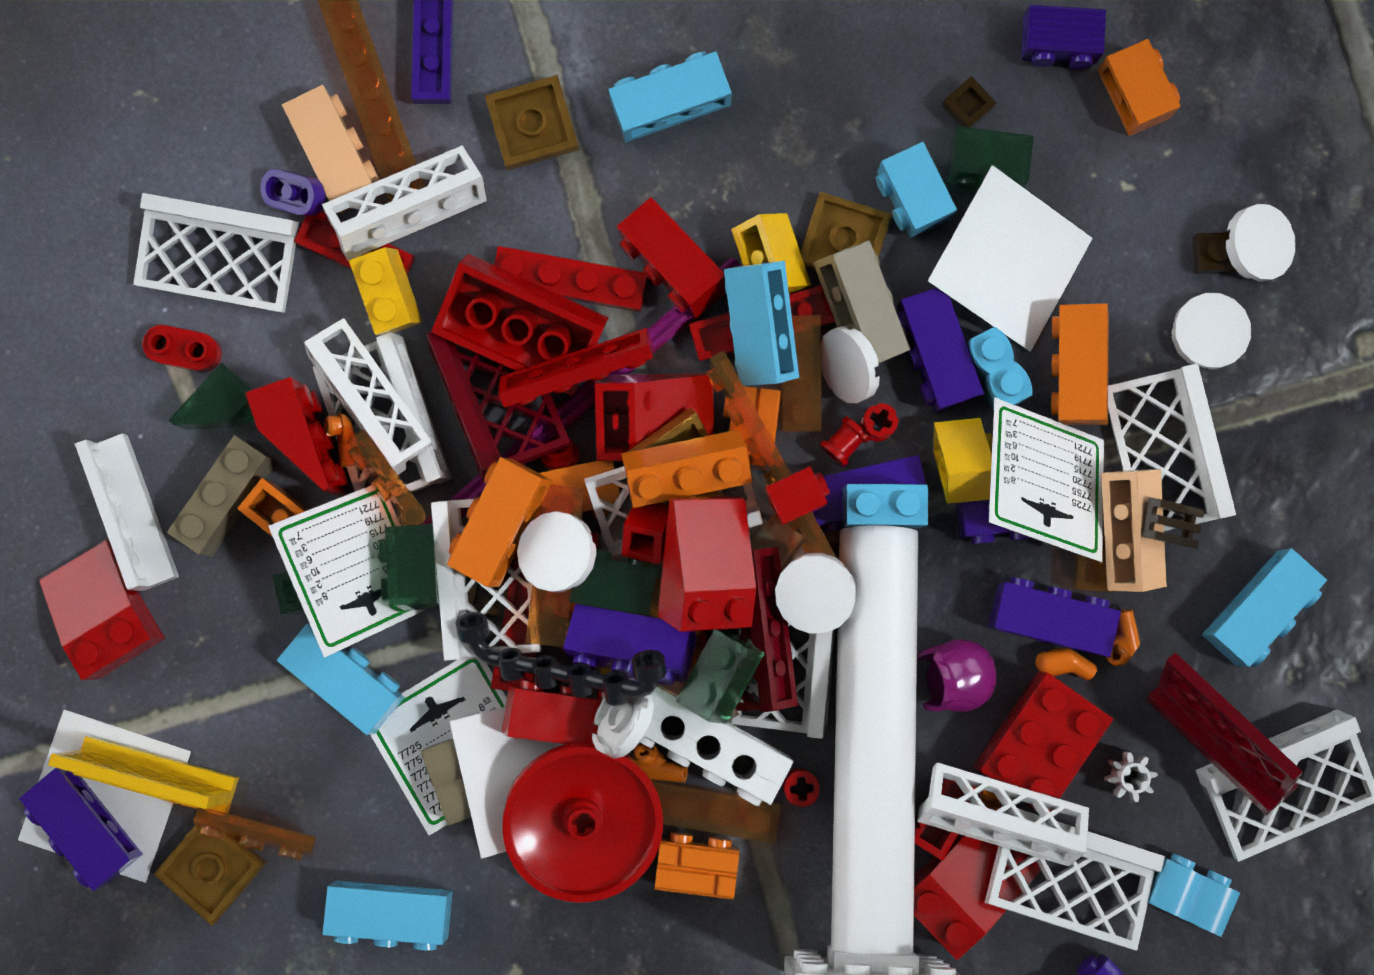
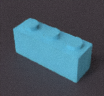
(670, 95)
(761, 323)
(1265, 608)
(343, 681)
(387, 914)

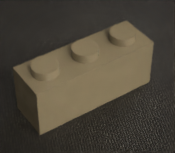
(862, 299)
(214, 504)

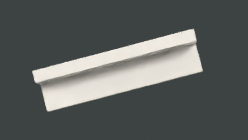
(410, 207)
(355, 405)
(127, 512)
(1000, 828)

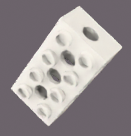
(754, 786)

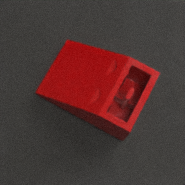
(640, 404)
(290, 420)

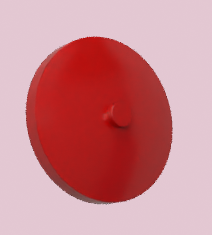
(582, 823)

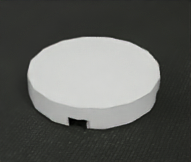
(1260, 242)
(1211, 331)
(849, 364)
(556, 552)
(815, 593)
(622, 725)

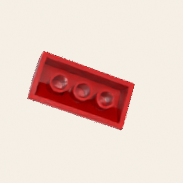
(513, 318)

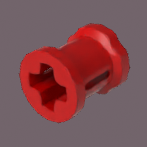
(890, 421)
(844, 441)
(810, 794)

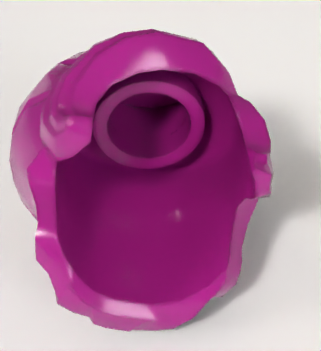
(958, 676)

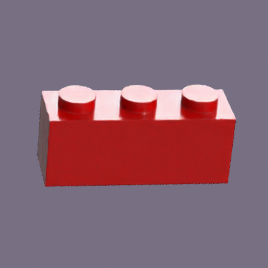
(671, 258)
(550, 715)

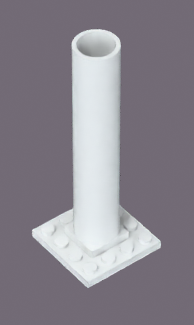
(875, 766)

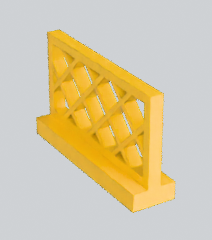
(148, 774)

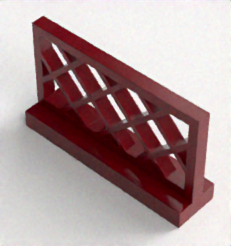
(471, 415)
(770, 635)
(1224, 735)

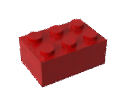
(1044, 738)

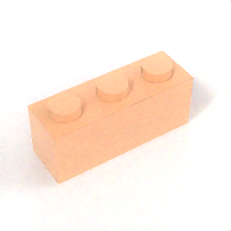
(329, 143)
(1131, 559)

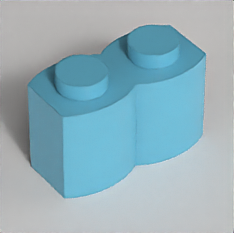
(997, 370)
(1192, 896)

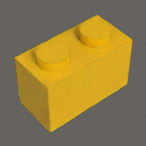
(772, 239)
(385, 291)
(963, 459)

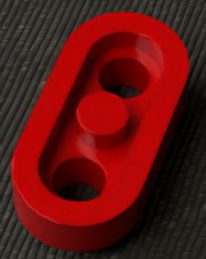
(180, 348)

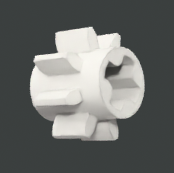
(1123, 768)

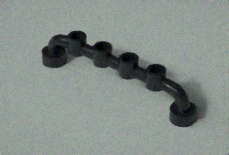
(647, 666)

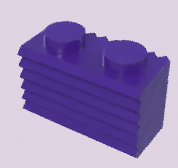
(1063, 36)

